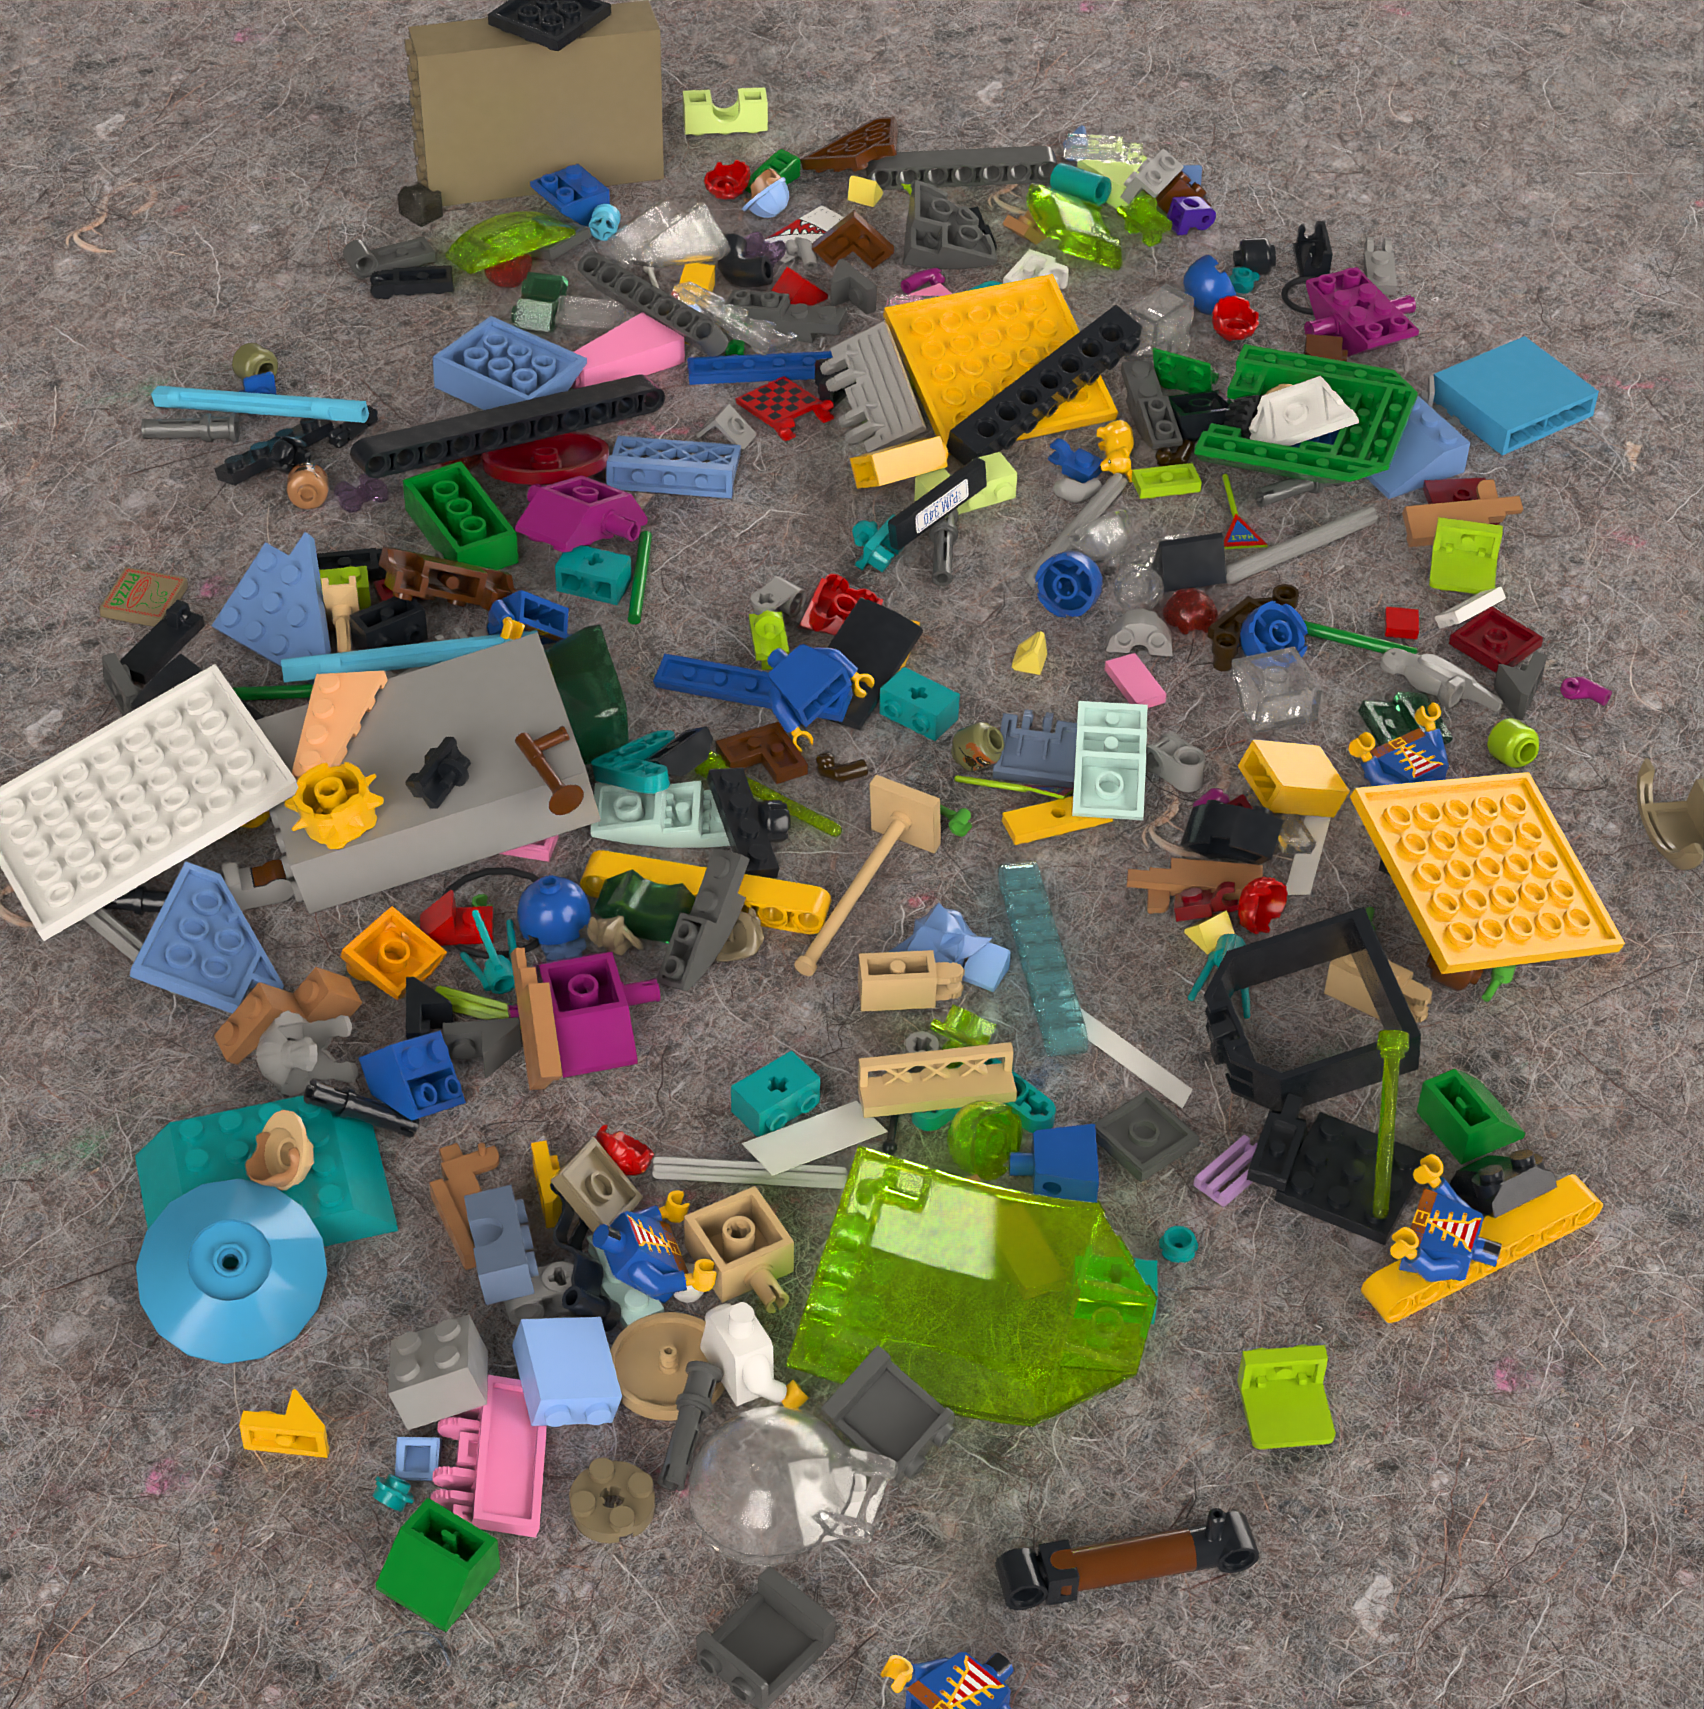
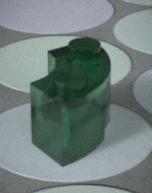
(539, 302)
(647, 907)

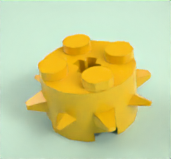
(334, 804)

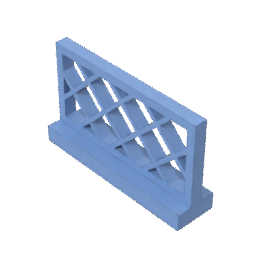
(662, 475)

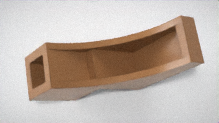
(318, 997)

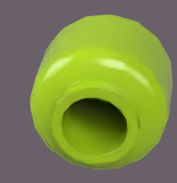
(1513, 743)

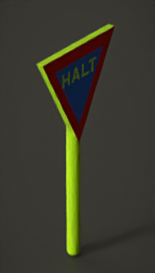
(1239, 533)
(1058, 792)

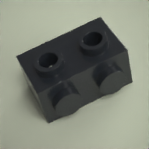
(389, 624)

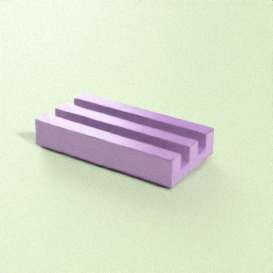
(1201, 1181)

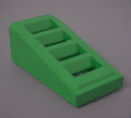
(783, 164)

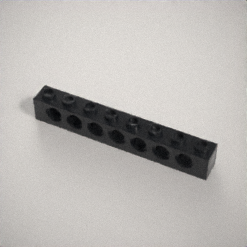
(1045, 386)

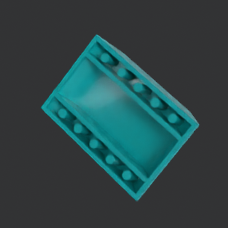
(341, 1192)

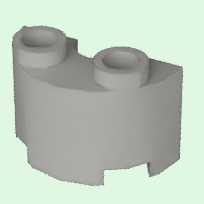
(1139, 628)

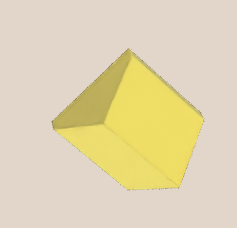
(864, 191)
(1031, 654)
(1208, 931)

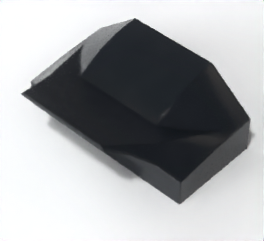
(684, 751)

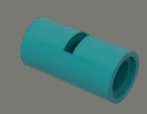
(1081, 183)

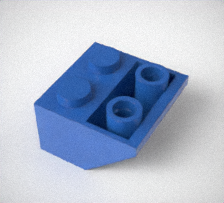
(572, 192)
(414, 1076)

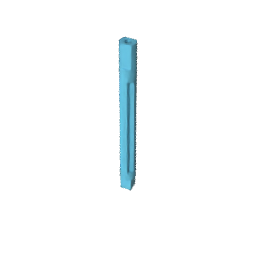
(261, 404)
(387, 657)

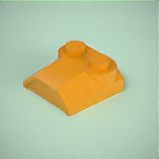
(391, 952)

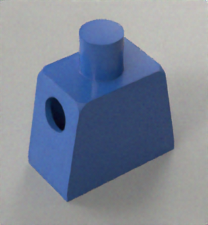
(1061, 1163)

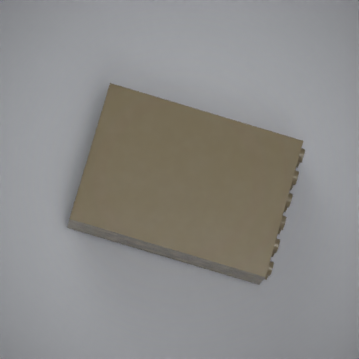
(513, 110)

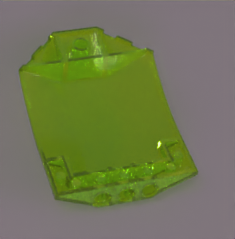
(974, 1292)

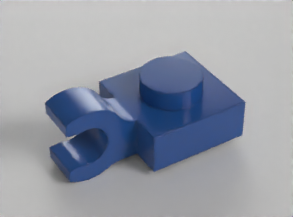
(1078, 464)

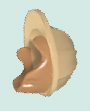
(281, 1152)

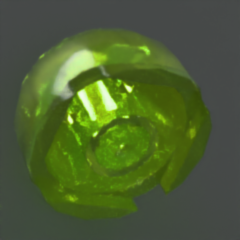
(983, 1137)

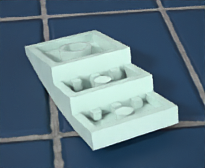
(1110, 760)
(668, 819)

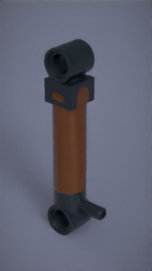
(1064, 1570)

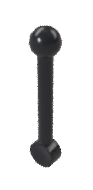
(889, 1147)

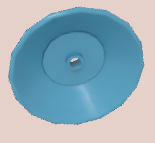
(240, 1310)

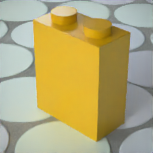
(899, 462)
(1293, 778)

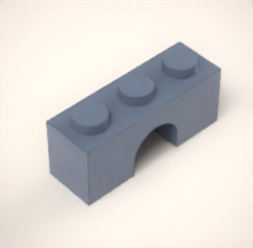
(501, 1244)

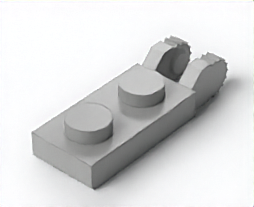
(1380, 266)

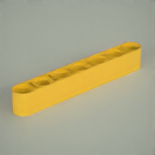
(776, 902)
(1520, 1232)

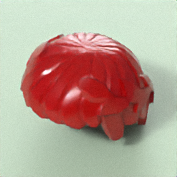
(728, 180)
(1234, 318)
(1261, 902)
(626, 1152)

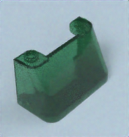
(590, 691)

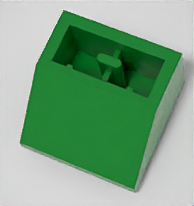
(1466, 1116)
(438, 1564)

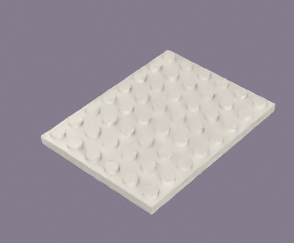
(136, 800)

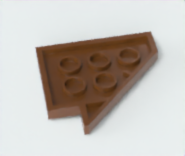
(855, 149)

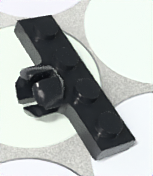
(280, 452)
(748, 822)

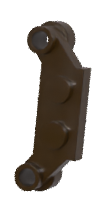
(1227, 629)

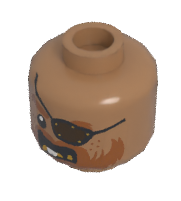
(307, 486)

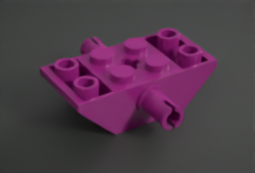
(1355, 309)
(579, 513)
(592, 1011)

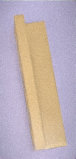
(935, 1085)

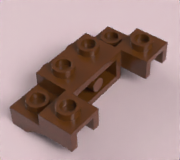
(431, 576)

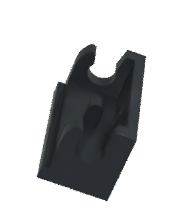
(1313, 251)

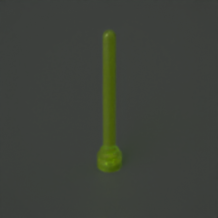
(764, 793)
(1392, 1046)

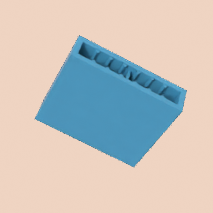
(1514, 395)

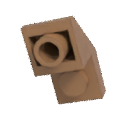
(1025, 227)

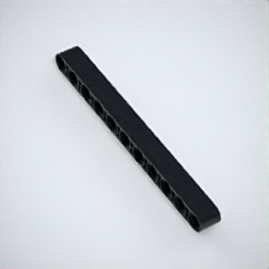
(506, 426)

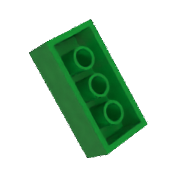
(460, 518)

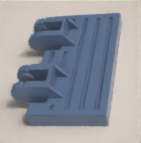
(1037, 755)

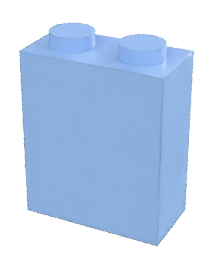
(566, 1371)

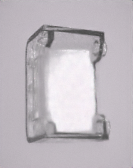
(670, 240)

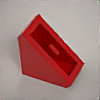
(799, 288)

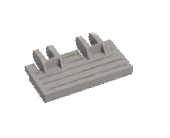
(880, 391)

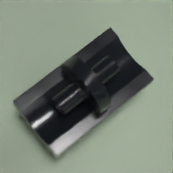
(442, 771)

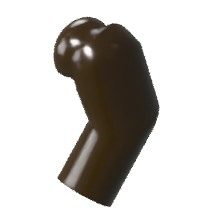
(1181, 455)
(840, 772)

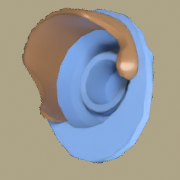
(768, 195)

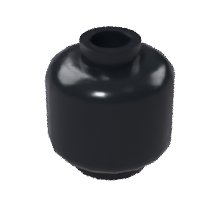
(1255, 254)

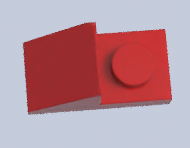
(455, 925)

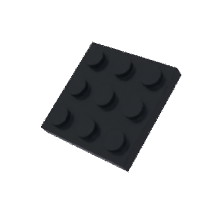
(549, 21)
(1337, 1178)

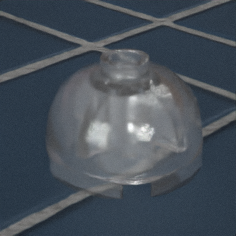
(1104, 538)

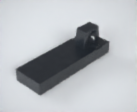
(162, 642)

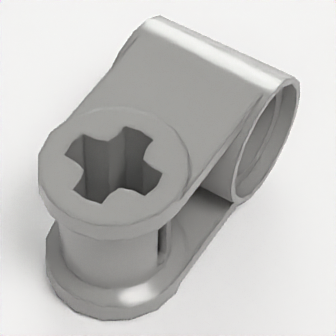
(779, 596)
(1176, 762)
(547, 1296)

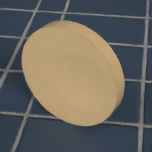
(653, 1360)

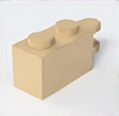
(906, 980)
(1348, 987)

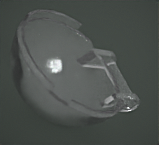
(779, 1485)

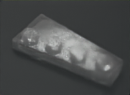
(735, 319)

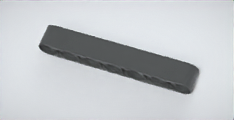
(974, 163)
(646, 298)

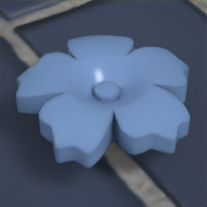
(564, 950)

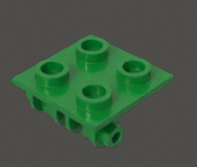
(1183, 372)

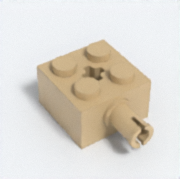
(745, 1245)

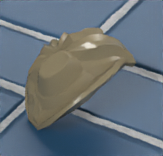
(612, 935)
(744, 938)

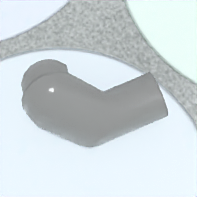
(803, 249)
(1076, 491)

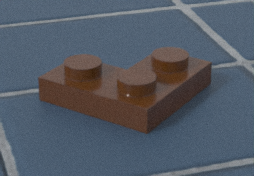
(855, 236)
(766, 746)

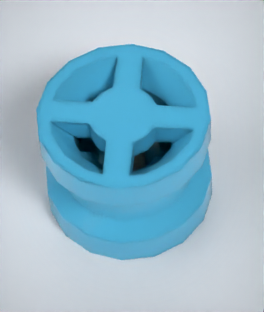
(598, 225)

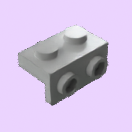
(1152, 176)

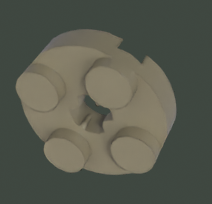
(612, 1479)

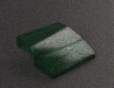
(1397, 717)

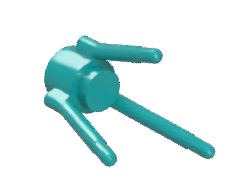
(1224, 943)
(498, 969)

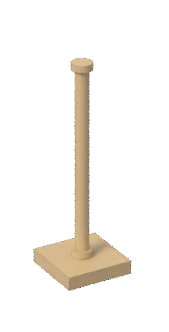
(899, 815)

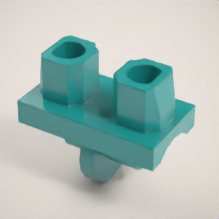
(873, 540)

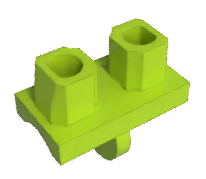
(767, 635)

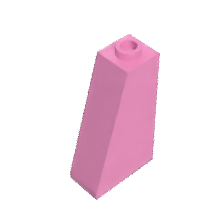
(630, 350)

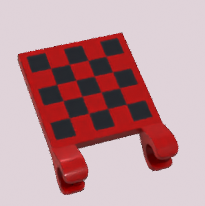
(781, 403)

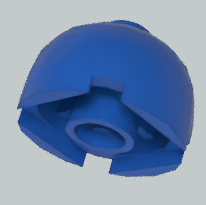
(1207, 284)
(1069, 584)
(1272, 629)
(553, 910)

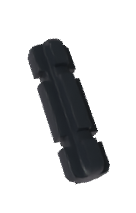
(349, 430)

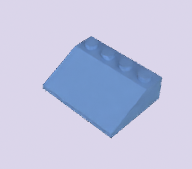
(504, 366)
(1426, 452)

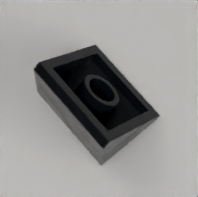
(1191, 562)

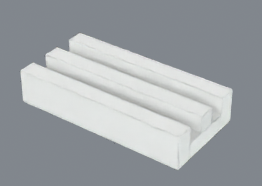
(1470, 607)

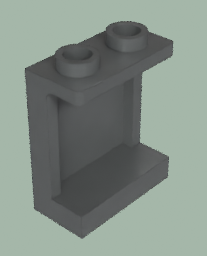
(889, 1414)
(767, 1641)

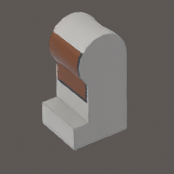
(258, 884)

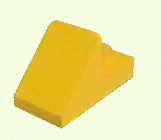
(544, 1169)
(293, 1433)

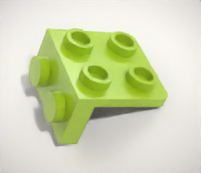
(1464, 556)
(1286, 1396)

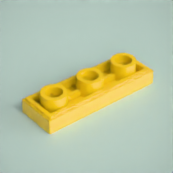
(1046, 821)

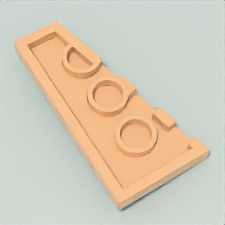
(335, 716)

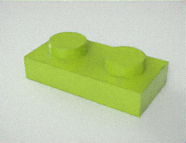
(1166, 480)

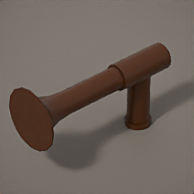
(564, 797)

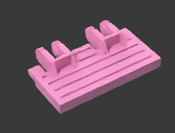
(507, 1462)

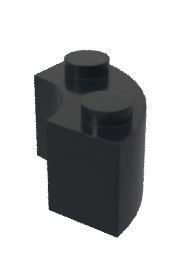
(1232, 832)

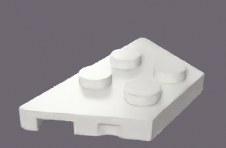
(1300, 413)

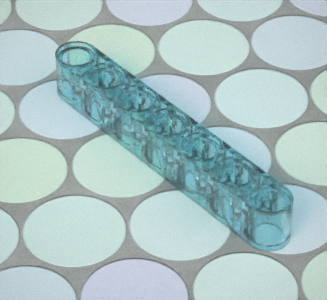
(1042, 959)

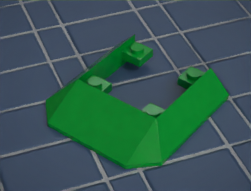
(1360, 450)

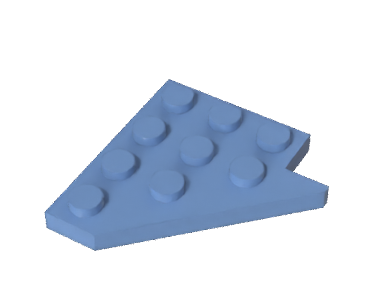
(279, 605)
(203, 944)

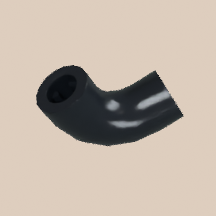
(743, 270)

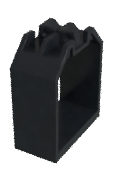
(1287, 954)

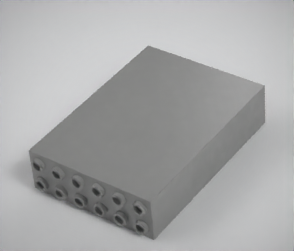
(502, 806)

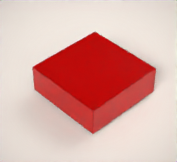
(1401, 623)

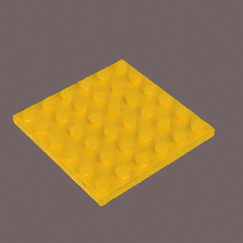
(980, 342)
(1486, 872)

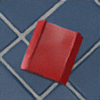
(832, 604)

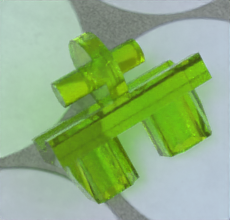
(1144, 218)
(963, 1030)

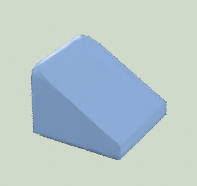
(987, 966)
(417, 1457)

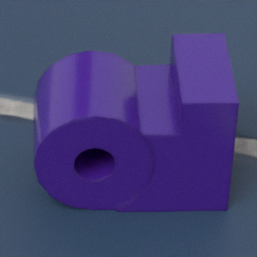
(1190, 213)

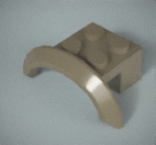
(1673, 826)

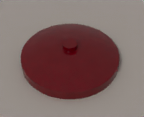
(548, 459)

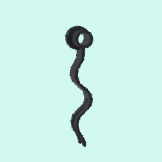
(585, 1293)

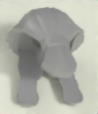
(303, 1058)

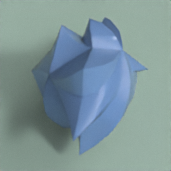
(945, 934)

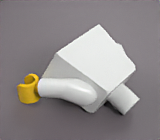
(744, 1353)

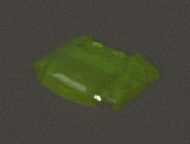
(1075, 224)
(505, 238)

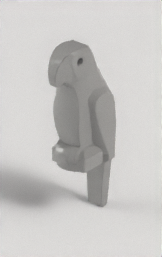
(1438, 677)

